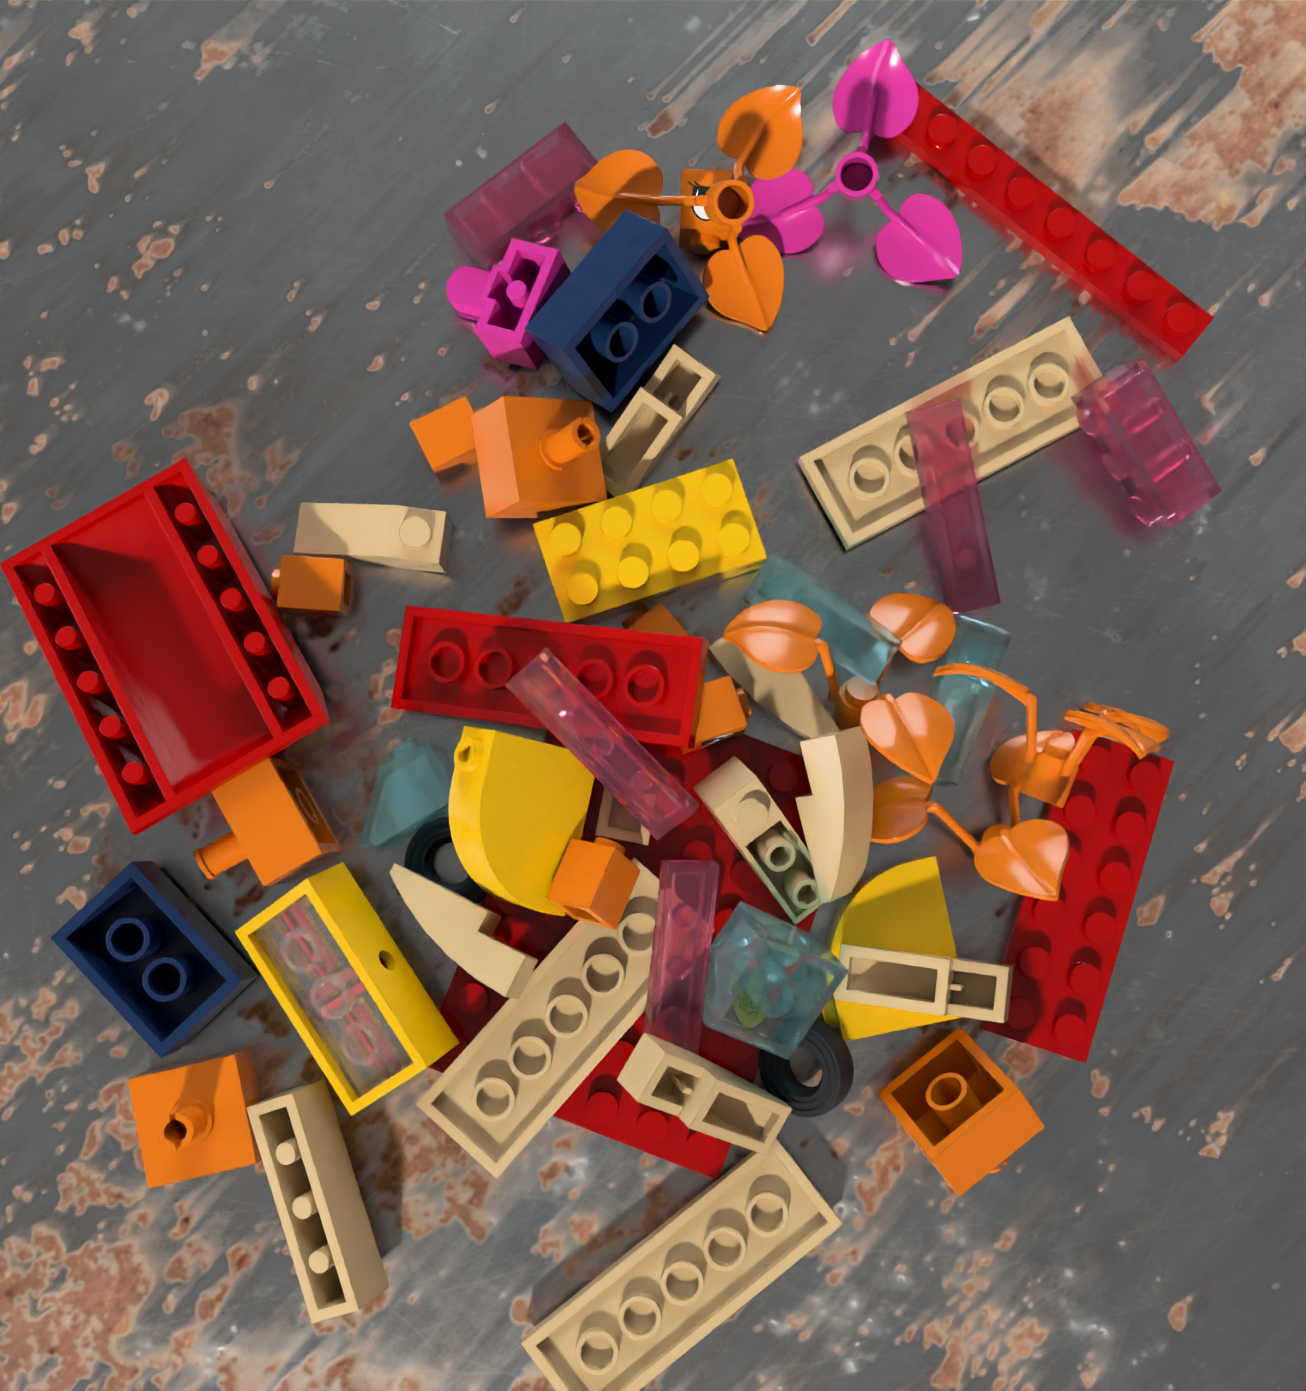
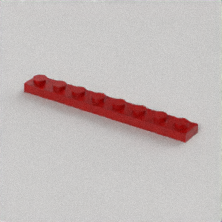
(1053, 227)

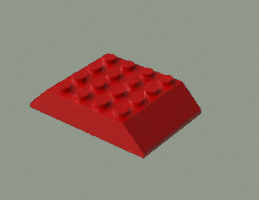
(165, 644)

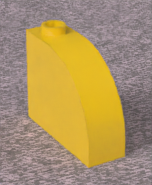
(515, 813)
(892, 910)

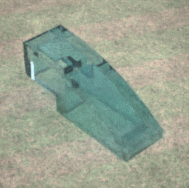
(852, 634)
(966, 695)

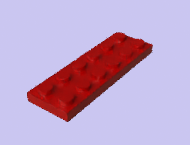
(463, 659)
(1070, 945)

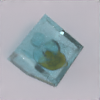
(407, 794)
(768, 981)

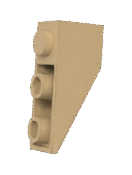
(762, 836)

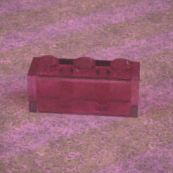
(522, 199)
(1145, 444)

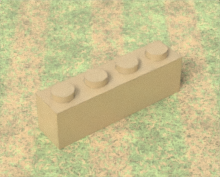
(318, 1201)

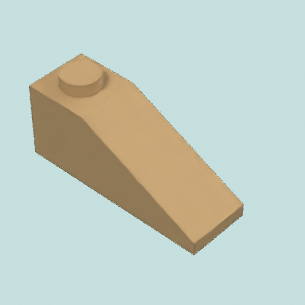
(376, 535)

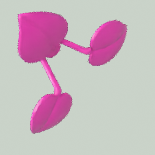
(878, 99)

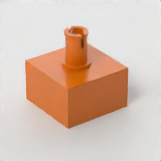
(538, 456)
(271, 825)
(961, 1111)
(196, 1116)

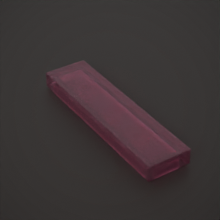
(953, 506)
(602, 744)
(681, 951)

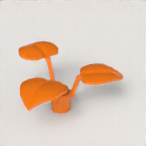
(766, 139)
(908, 730)
(1056, 768)
(1017, 857)

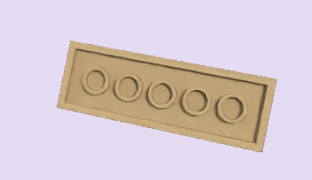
(1009, 411)
(548, 1037)
(684, 1277)

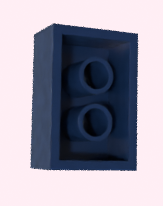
(618, 310)
(154, 957)

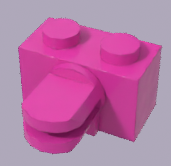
(509, 299)

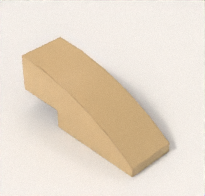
(654, 419)
(779, 696)
(838, 810)
(465, 933)
(926, 983)
(703, 1094)

